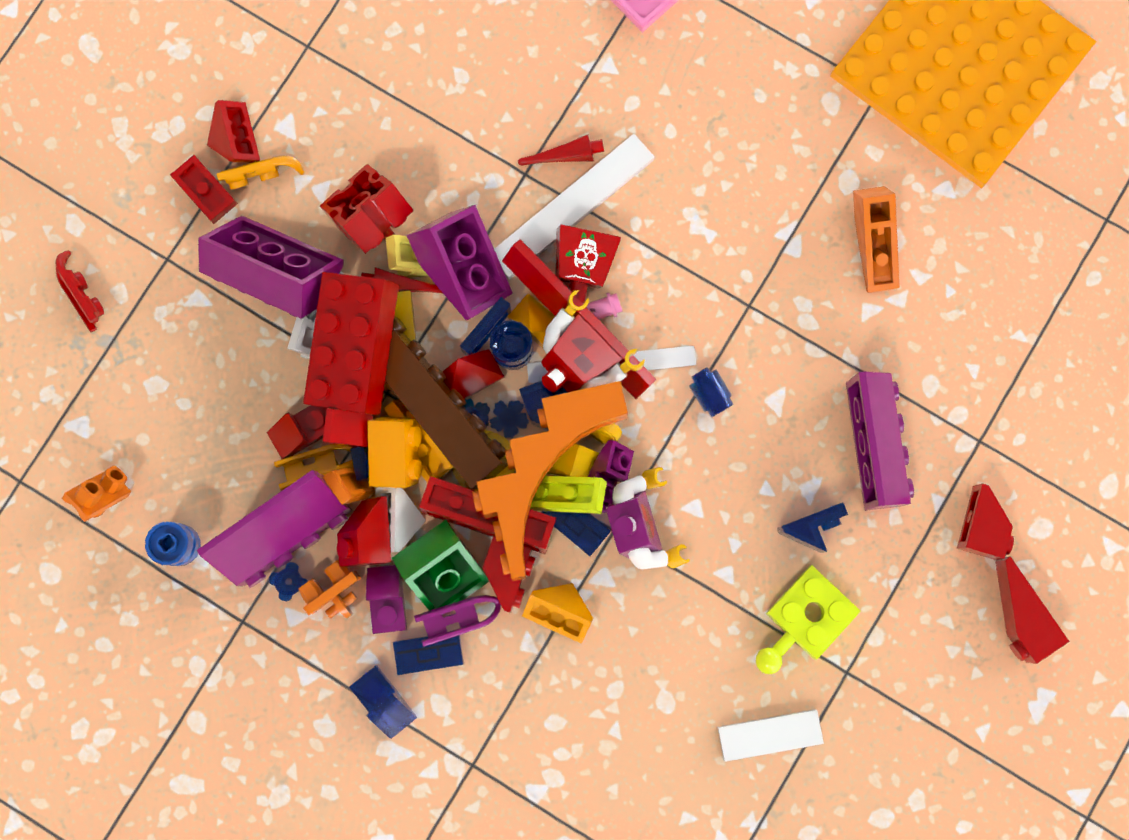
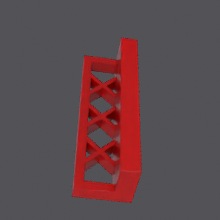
(457, 506)

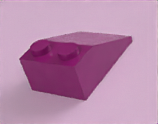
(461, 261)

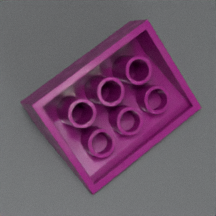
(275, 531)

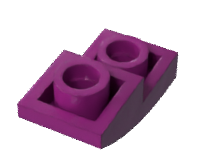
(613, 466)

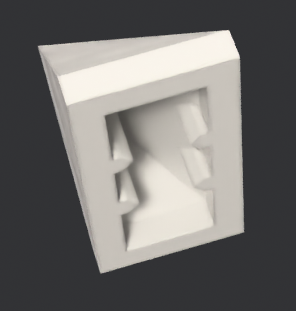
(402, 516)

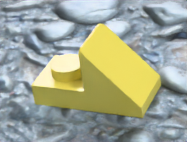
(402, 257)

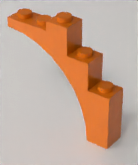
(510, 496)

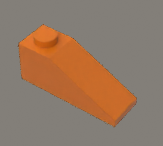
(877, 237)

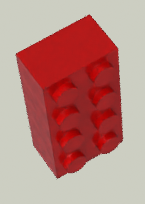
(351, 343)

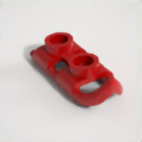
(73, 286)

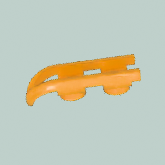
(265, 169)
(324, 463)

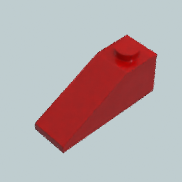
(1026, 618)

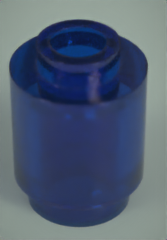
(711, 391)

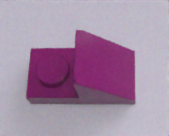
(386, 599)

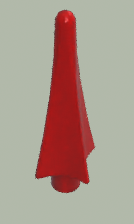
(575, 151)
(404, 283)

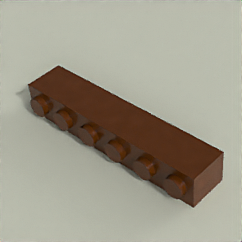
(441, 411)

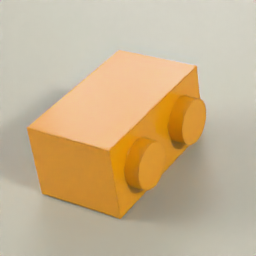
(394, 452)

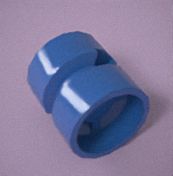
(172, 544)

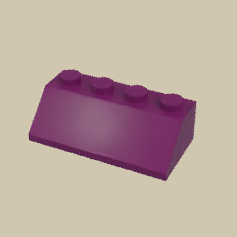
(266, 264)
(878, 440)

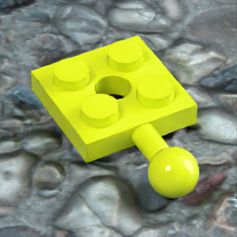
(790, 616)

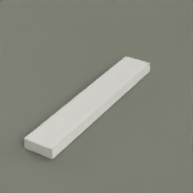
(579, 198)

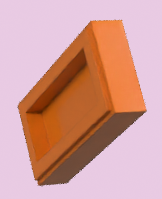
(346, 487)

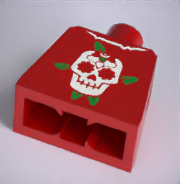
(584, 258)

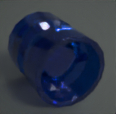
(511, 345)

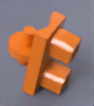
(98, 493)
(316, 597)

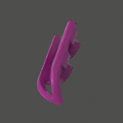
(464, 614)

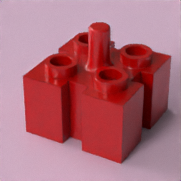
(367, 209)

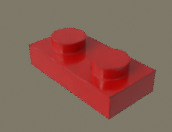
(203, 189)

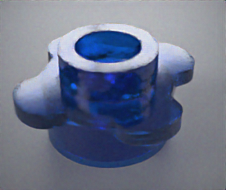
(279, 580)

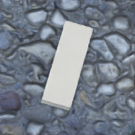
(770, 735)

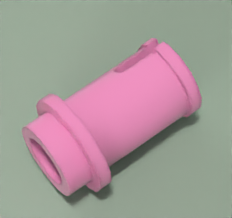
(605, 306)

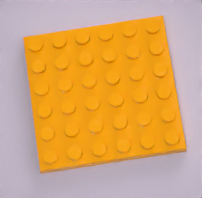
(963, 73)

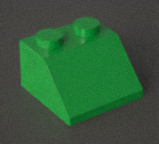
(440, 568)

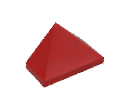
(232, 132)
(473, 373)

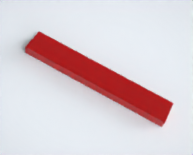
(555, 295)

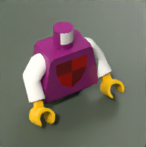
(635, 526)

